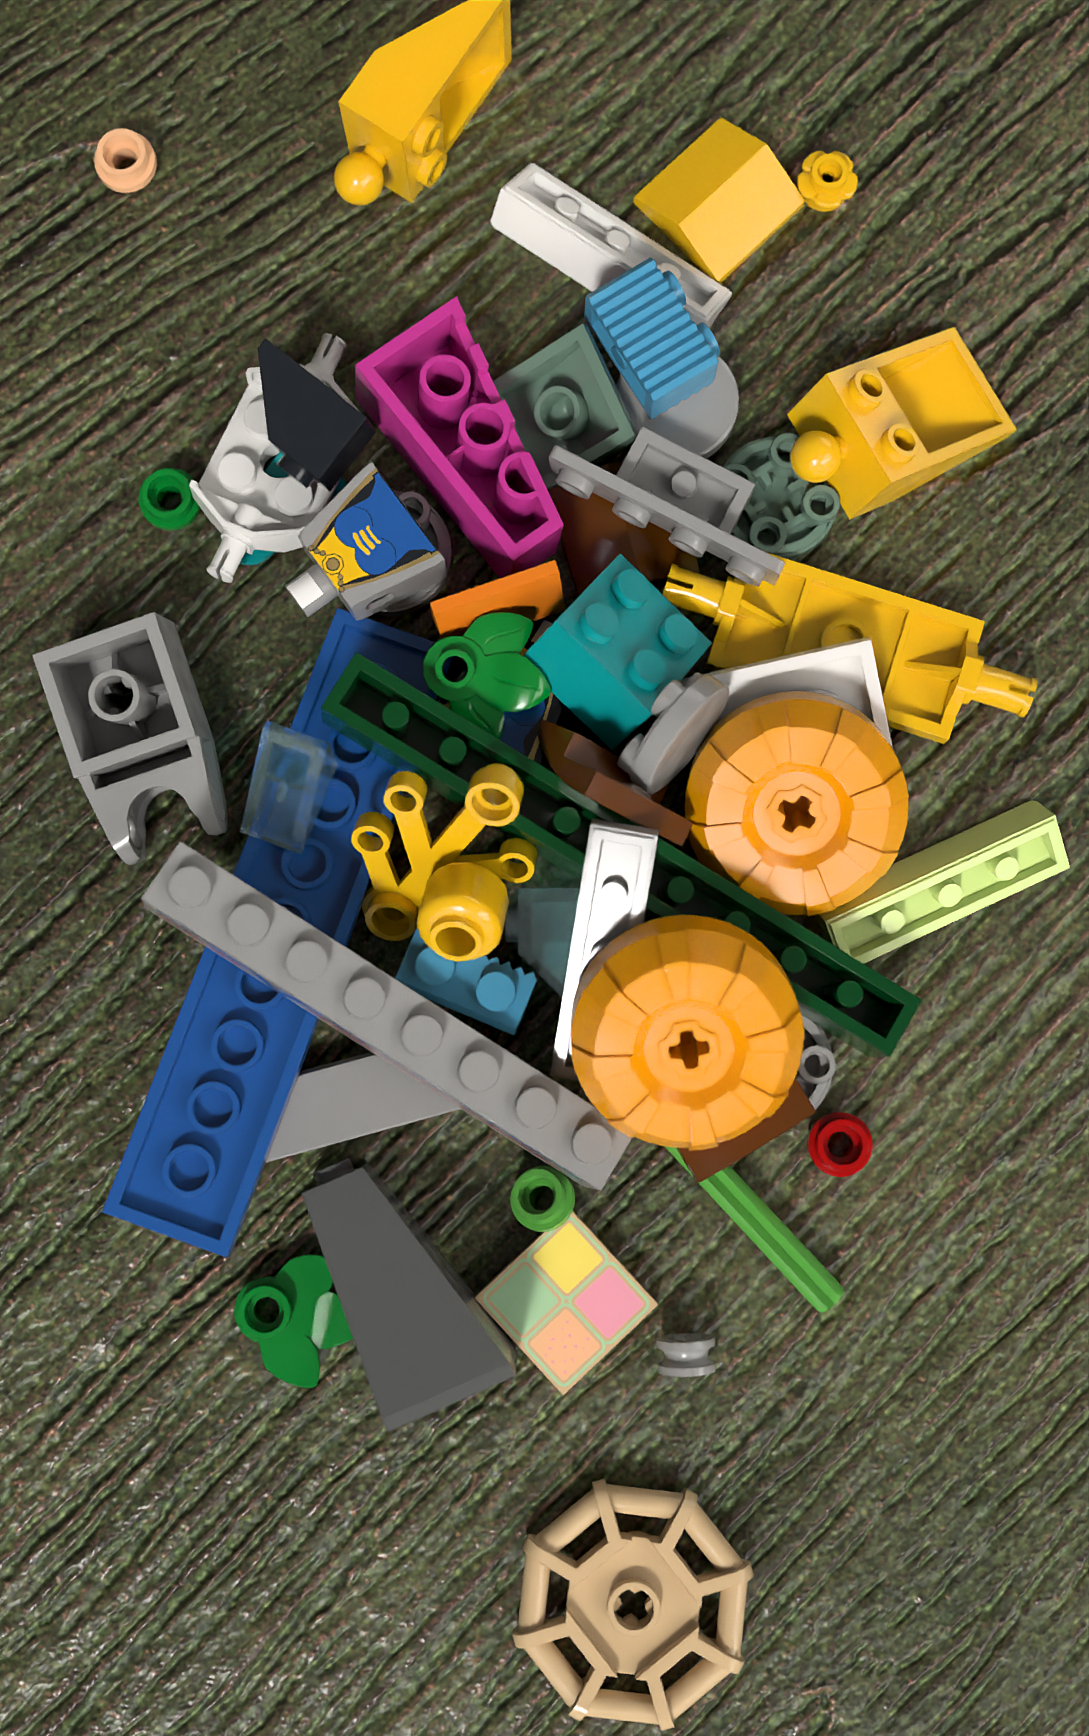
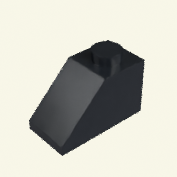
(308, 421)

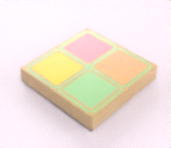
(566, 1301)

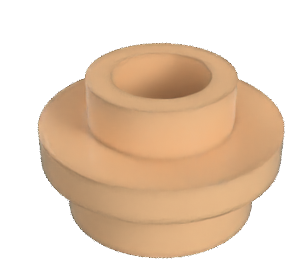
(122, 145)

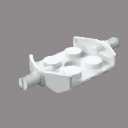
(237, 493)

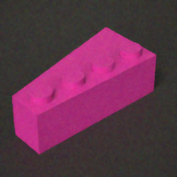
(458, 436)

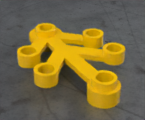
(394, 904)

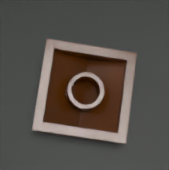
(596, 536)

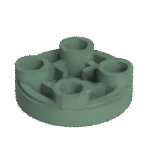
(784, 511)

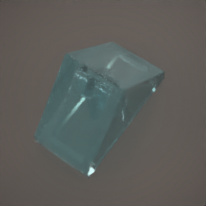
(287, 786)

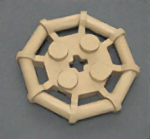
(627, 1644)

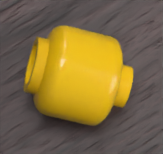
(463, 911)

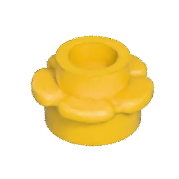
(821, 194)

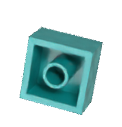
(616, 651)

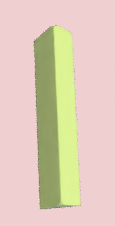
(949, 882)

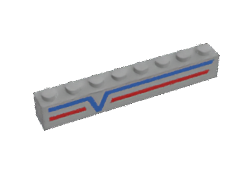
(385, 1016)

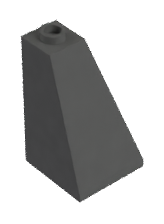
(403, 1300)

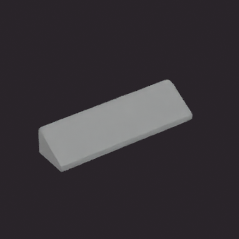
(351, 1101)

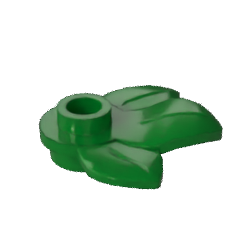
(496, 675)
(307, 1319)

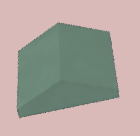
(568, 402)

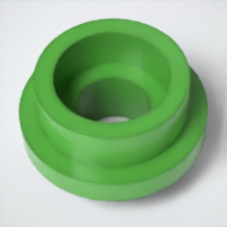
(529, 1186)

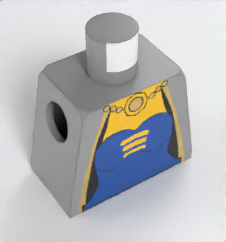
(365, 551)

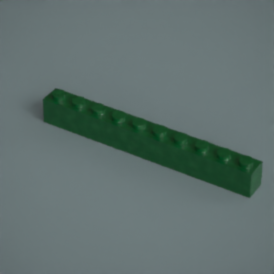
(448, 750)

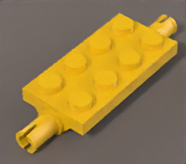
(920, 650)

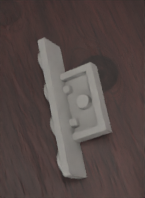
(678, 493)

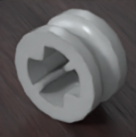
(686, 1354)

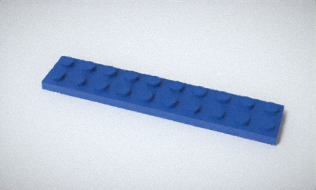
(235, 1037)

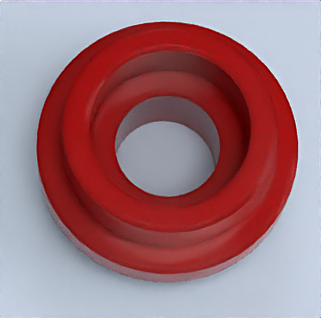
(859, 1144)

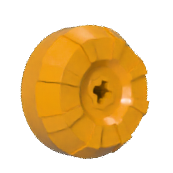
(797, 801)
(685, 1032)

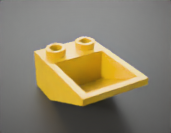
(419, 99)
(896, 421)

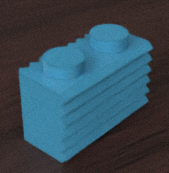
(652, 336)
(471, 987)

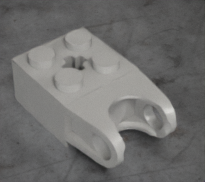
(136, 752)

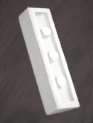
(591, 241)

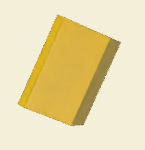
(721, 199)

